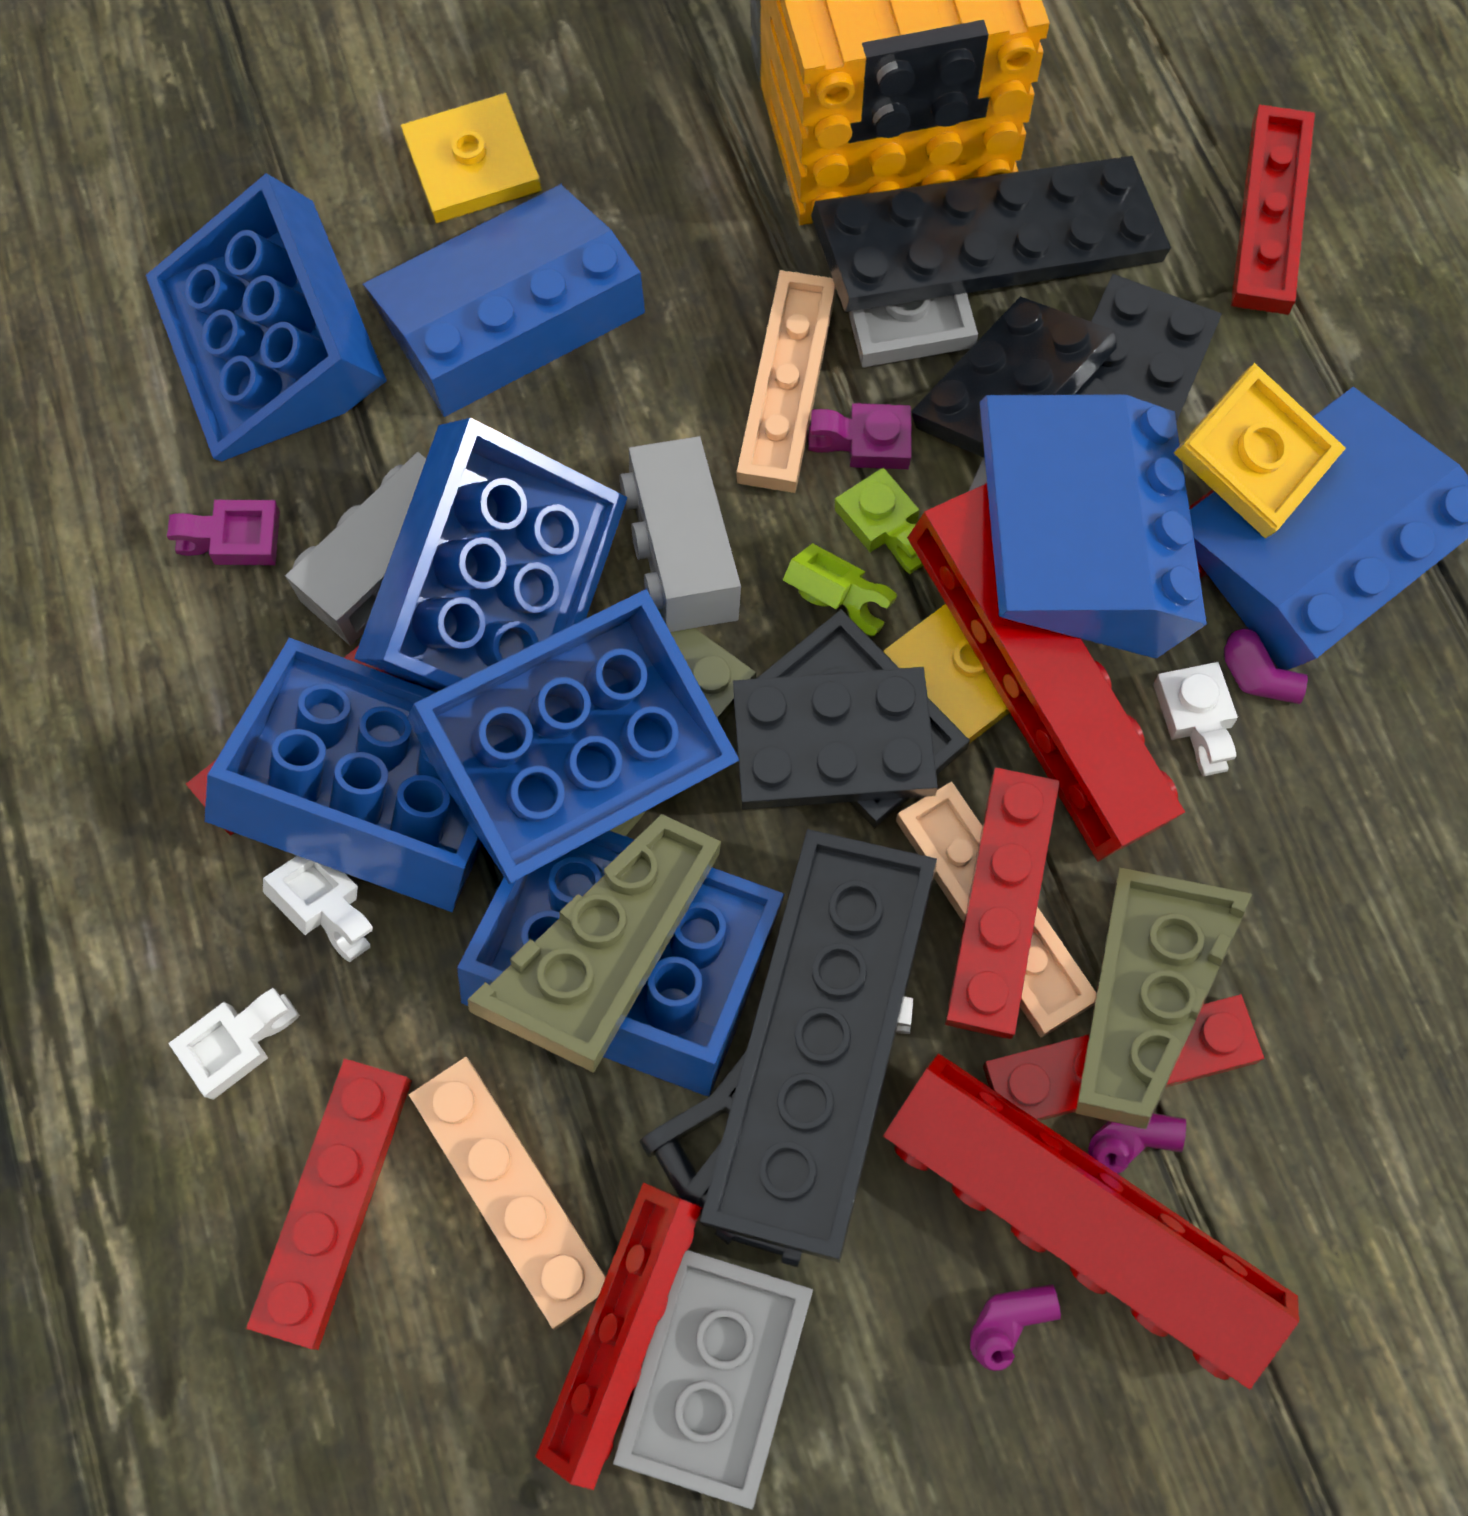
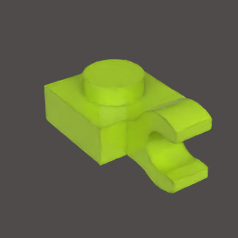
(881, 515)
(833, 582)

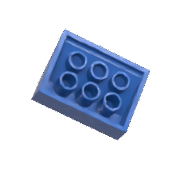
(508, 297)
(263, 322)
(1091, 519)
(1350, 544)
(487, 558)
(572, 736)
(342, 778)
(697, 987)

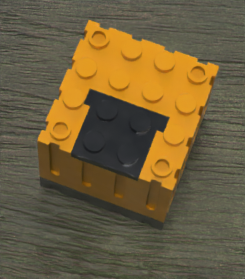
(895, 90)

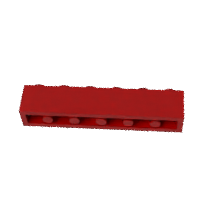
(1049, 687)
(1095, 1223)

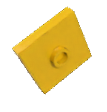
(471, 158)
(1260, 451)
(952, 673)

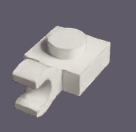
(1199, 706)
(320, 896)
(226, 1044)

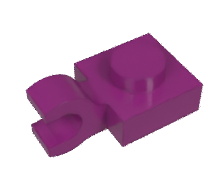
(873, 434)
(235, 534)

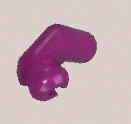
(1256, 672)
(1119, 1144)
(1004, 1319)

